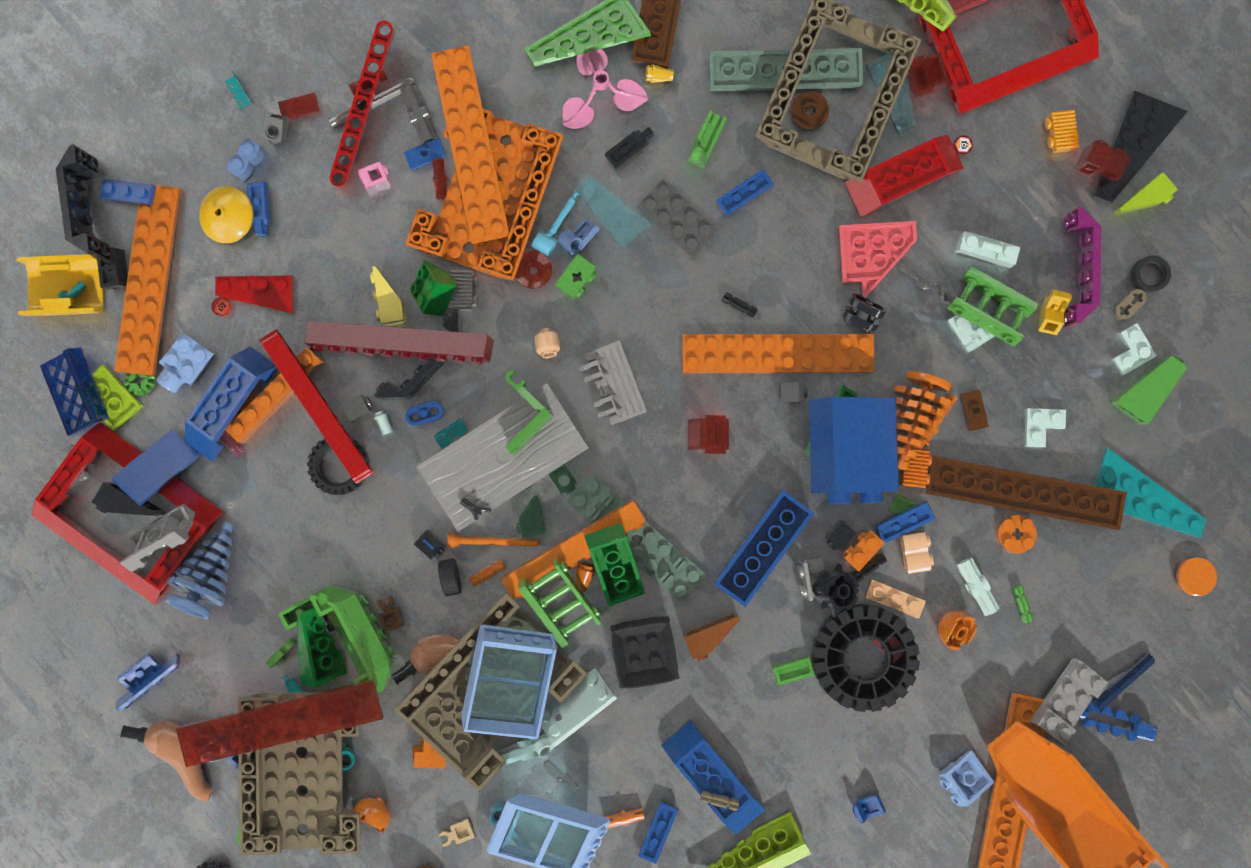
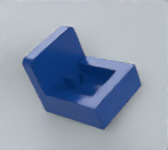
(868, 807)

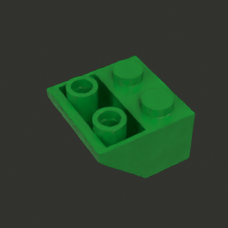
(432, 289)

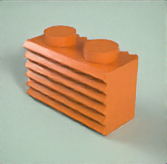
(917, 474)

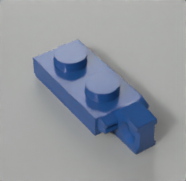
(259, 198)

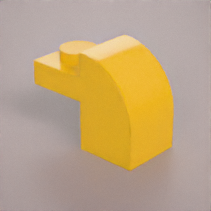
(1052, 312)

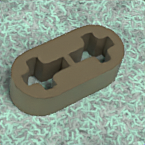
(1126, 301)

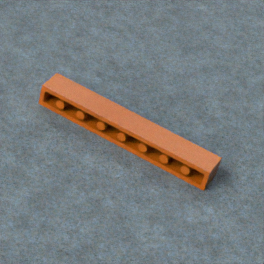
(572, 548)

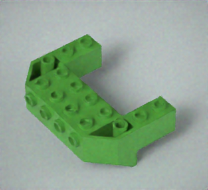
(356, 629)

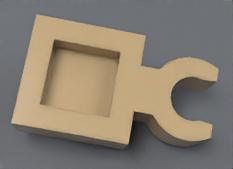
(460, 832)

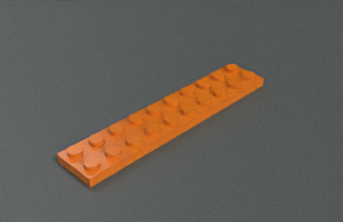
(470, 144)
(147, 283)
(778, 353)
(1004, 827)

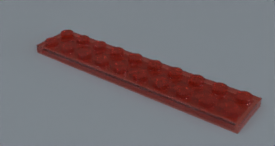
(279, 723)

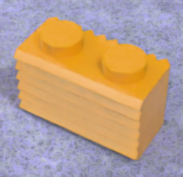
(1062, 131)

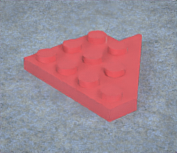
(873, 250)

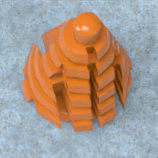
(921, 406)

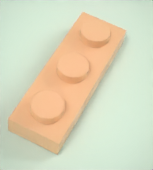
(894, 599)

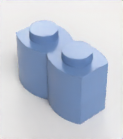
(244, 162)

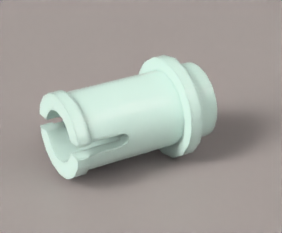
(383, 422)

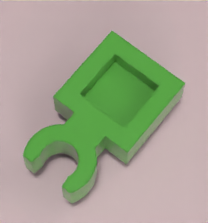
(278, 657)

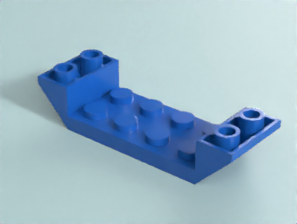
(225, 399)
(710, 773)

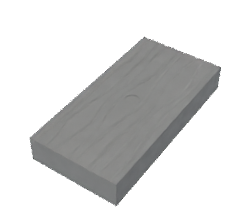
(487, 473)

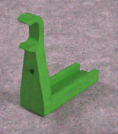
(706, 140)
(535, 425)

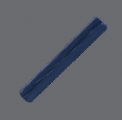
(1124, 681)

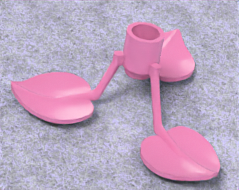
(628, 93)

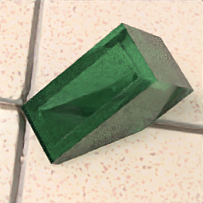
(531, 520)

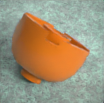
(956, 628)
(373, 813)

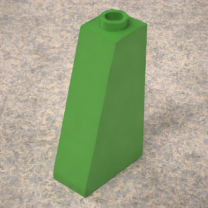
(1150, 391)

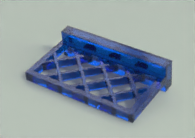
(84, 385)

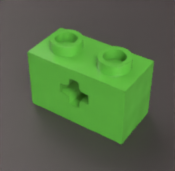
(566, 281)

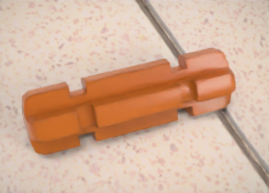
(487, 573)

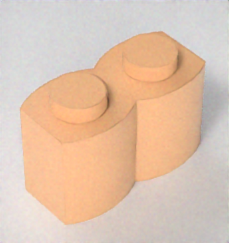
(915, 552)

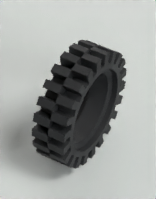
(318, 477)

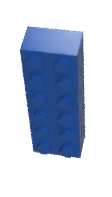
(763, 548)

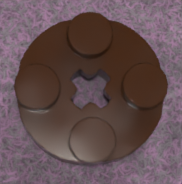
(812, 121)

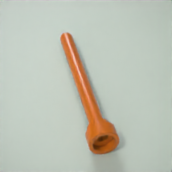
(455, 540)

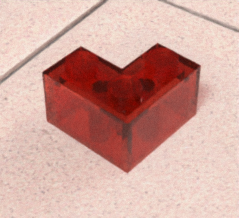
(1103, 160)

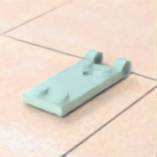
(576, 709)

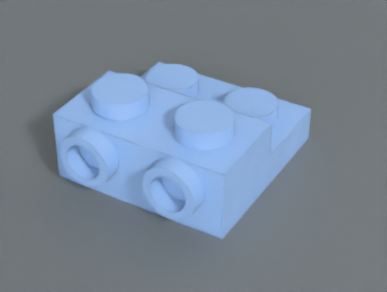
(965, 779)

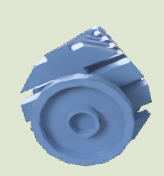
(197, 584)

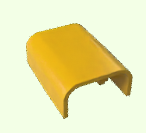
(61, 272)

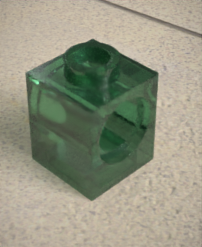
(556, 474)

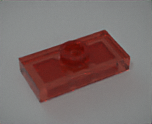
(299, 106)

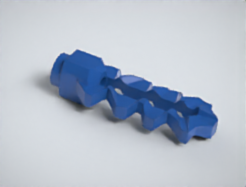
(1139, 728)

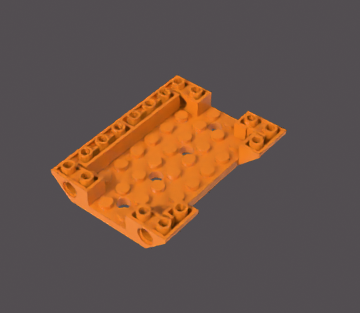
(523, 177)

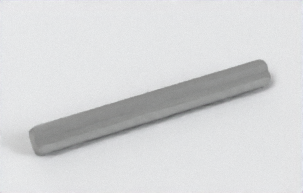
(380, 98)

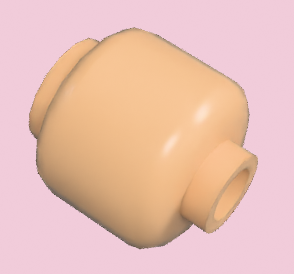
(547, 343)

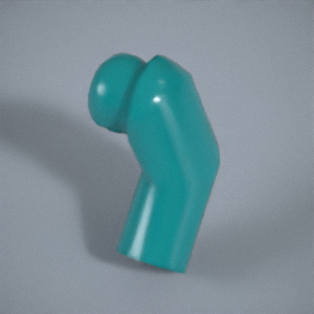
(74, 292)

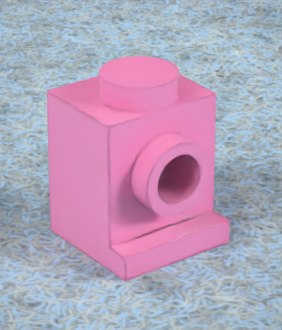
(367, 180)

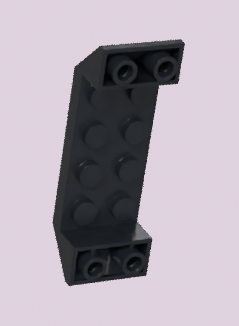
(71, 175)
(388, 391)

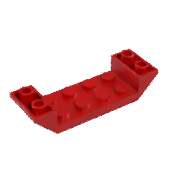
(904, 174)

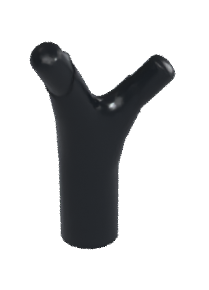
(474, 508)

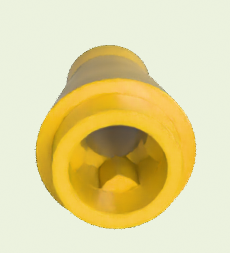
(658, 74)

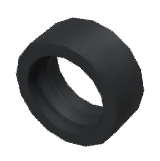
(1164, 269)
(449, 577)

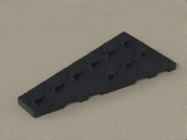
(1139, 134)

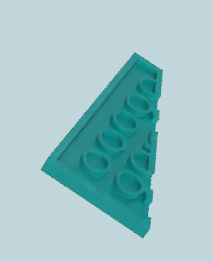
(1146, 498)

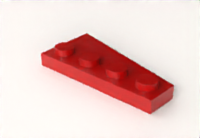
(262, 291)

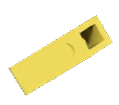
(389, 303)

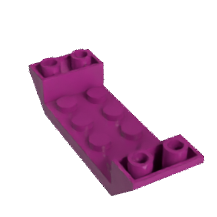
(1090, 261)

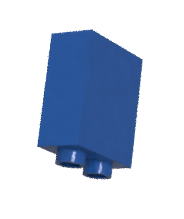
(853, 448)

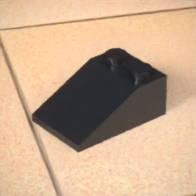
(114, 500)

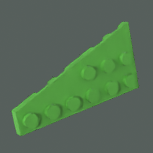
(598, 28)

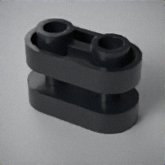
(866, 320)

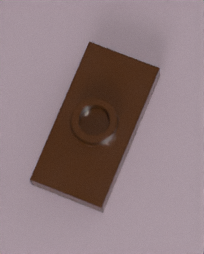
(974, 410)

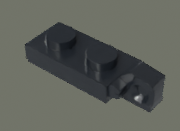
(628, 147)

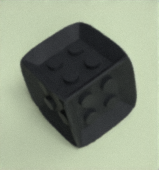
(644, 652)

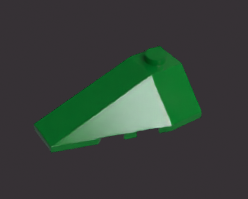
(317, 653)

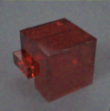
(927, 75)
(709, 434)

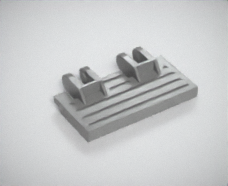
(616, 381)

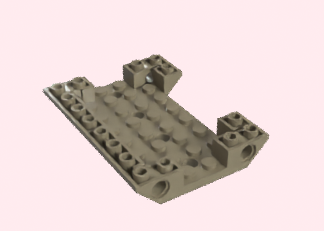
(270, 795)

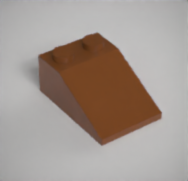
(706, 638)

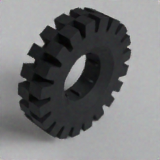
(831, 652)

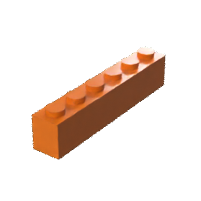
(270, 400)

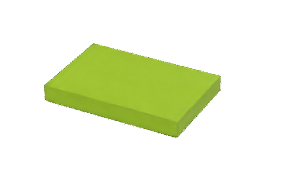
(117, 399)

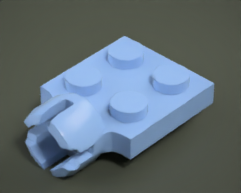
(183, 363)

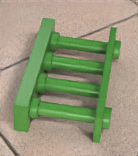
(1000, 292)
(549, 618)

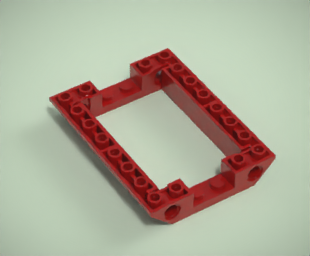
(969, 96)
(55, 494)

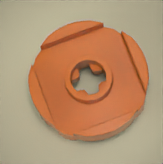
(1009, 542)

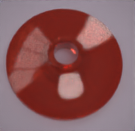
(536, 260)

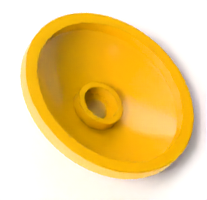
(235, 214)

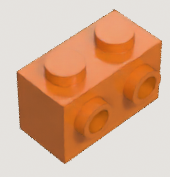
(862, 550)

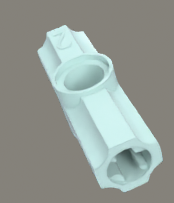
(977, 586)
(521, 750)

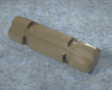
(719, 800)

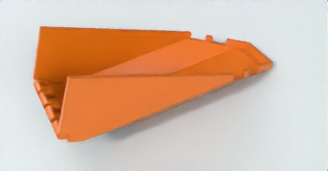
(1066, 804)

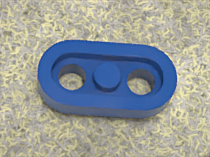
(424, 412)

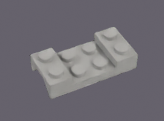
(168, 530)
(1068, 701)

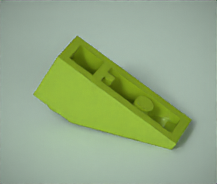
(1156, 191)

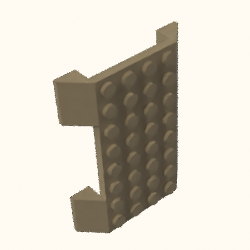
(438, 700)

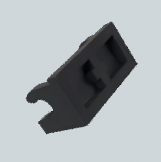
(114, 273)

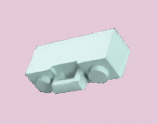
(987, 249)

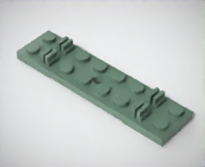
(764, 67)
(653, 551)

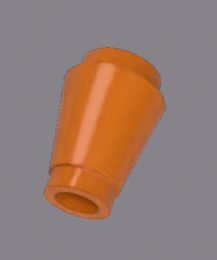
(584, 575)

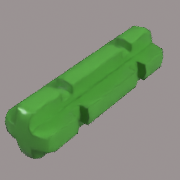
(1022, 604)

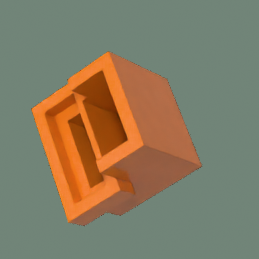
(426, 756)

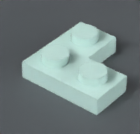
(1138, 350)
(1038, 420)

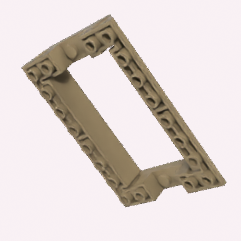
(888, 40)

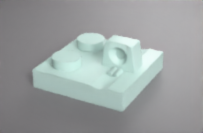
(968, 333)

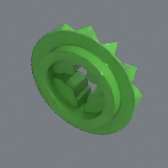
(136, 389)

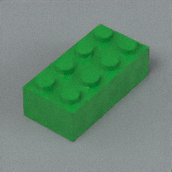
(614, 564)

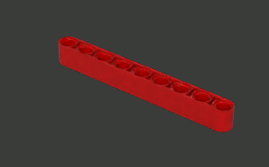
(360, 94)
(316, 406)

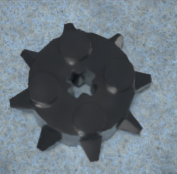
(836, 590)

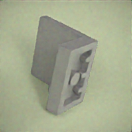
(809, 572)

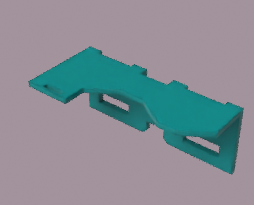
(237, 88)
(459, 431)

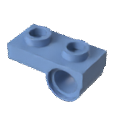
(575, 241)

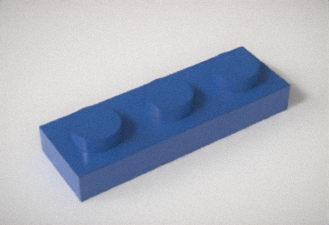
(128, 191)
(744, 192)
(905, 522)
(658, 832)

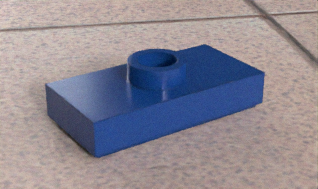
(424, 154)

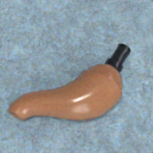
(425, 656)
(163, 742)

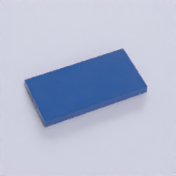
(155, 467)

